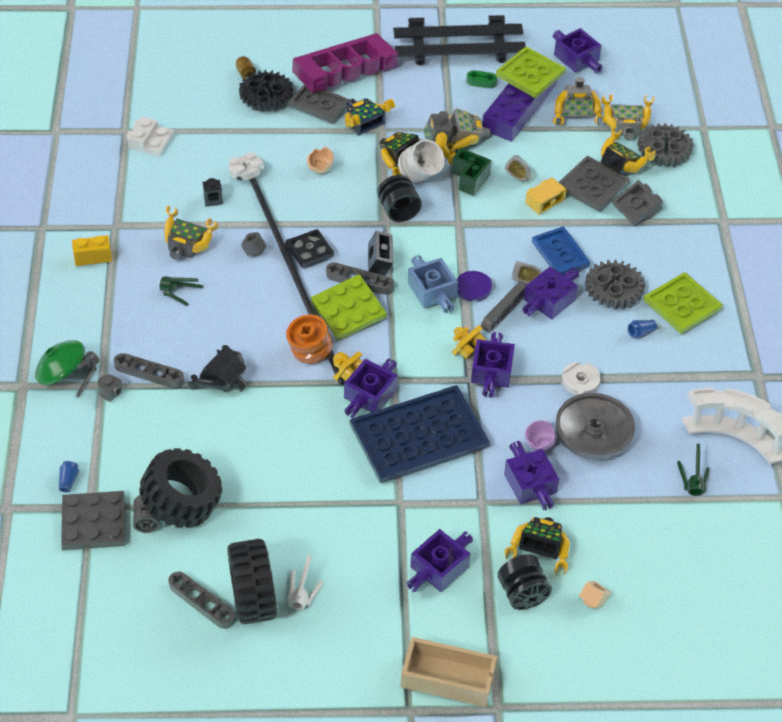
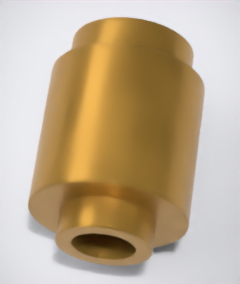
(245, 66)

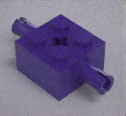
(577, 50)
(551, 292)
(492, 364)
(370, 386)
(531, 476)
(439, 560)

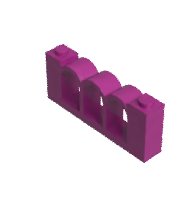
(309, 70)

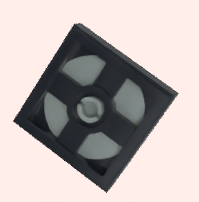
(309, 248)

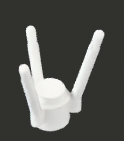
(298, 598)

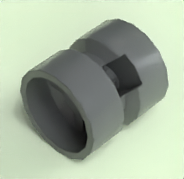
(142, 519)

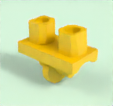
(463, 346)
(346, 365)

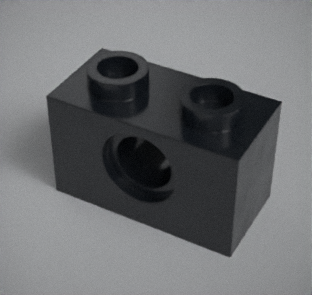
(380, 253)

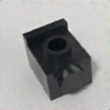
(210, 188)

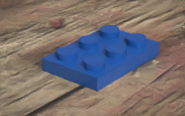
(560, 250)

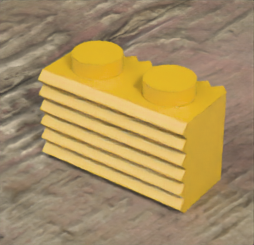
(545, 195)
(91, 250)

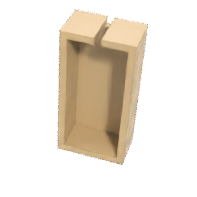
(448, 671)

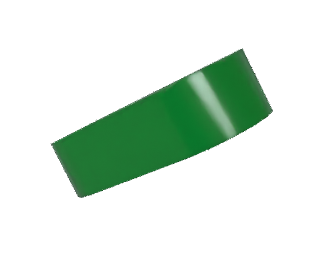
(481, 79)

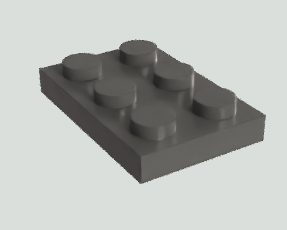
(321, 104)

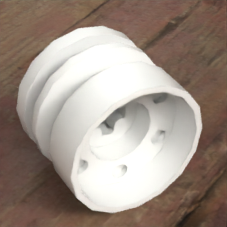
(421, 161)

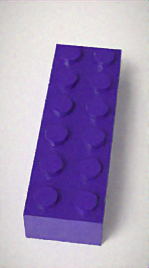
(512, 111)

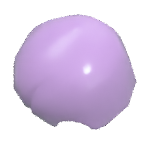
(540, 435)

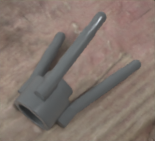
(89, 363)

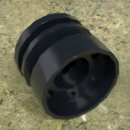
(399, 198)
(524, 582)

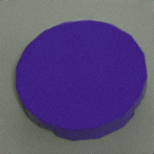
(474, 286)

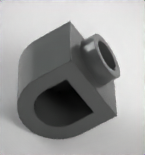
(253, 244)
(109, 387)

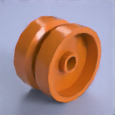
(309, 339)

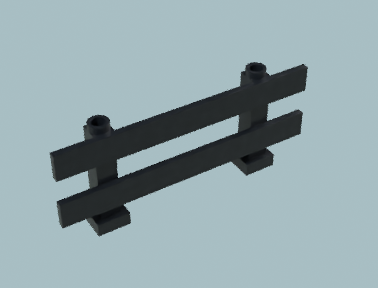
(496, 28)

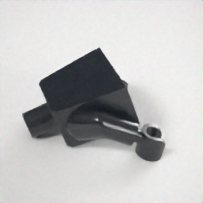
(222, 372)

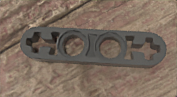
(335, 270)
(504, 307)
(147, 372)
(203, 597)

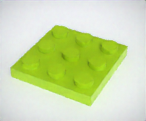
(530, 72)
(682, 302)
(348, 307)

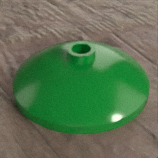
(59, 361)

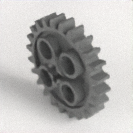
(678, 144)
(614, 284)

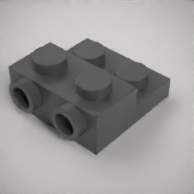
(638, 203)

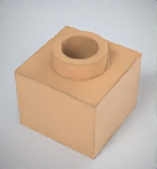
(594, 594)

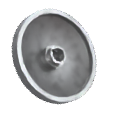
(595, 426)

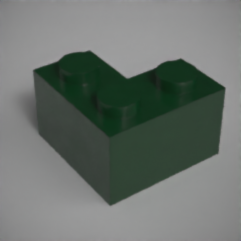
(472, 170)

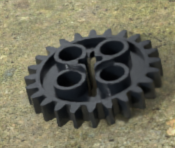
(266, 90)

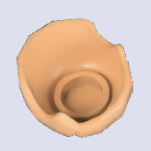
(320, 160)

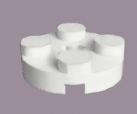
(246, 166)
(575, 386)

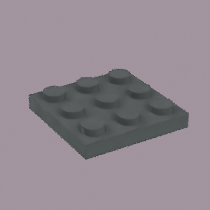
(594, 183)
(93, 520)

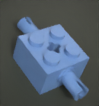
(432, 283)

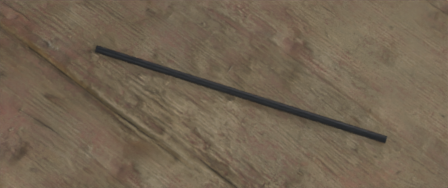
(289, 262)

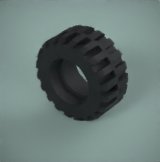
(170, 504)
(252, 581)

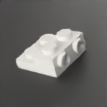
(149, 137)

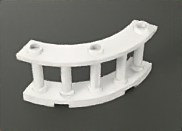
(744, 404)

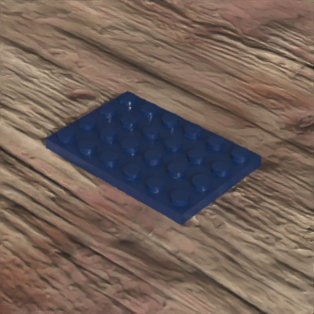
(418, 433)

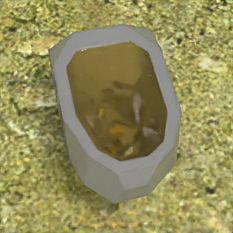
(518, 168)
(525, 272)

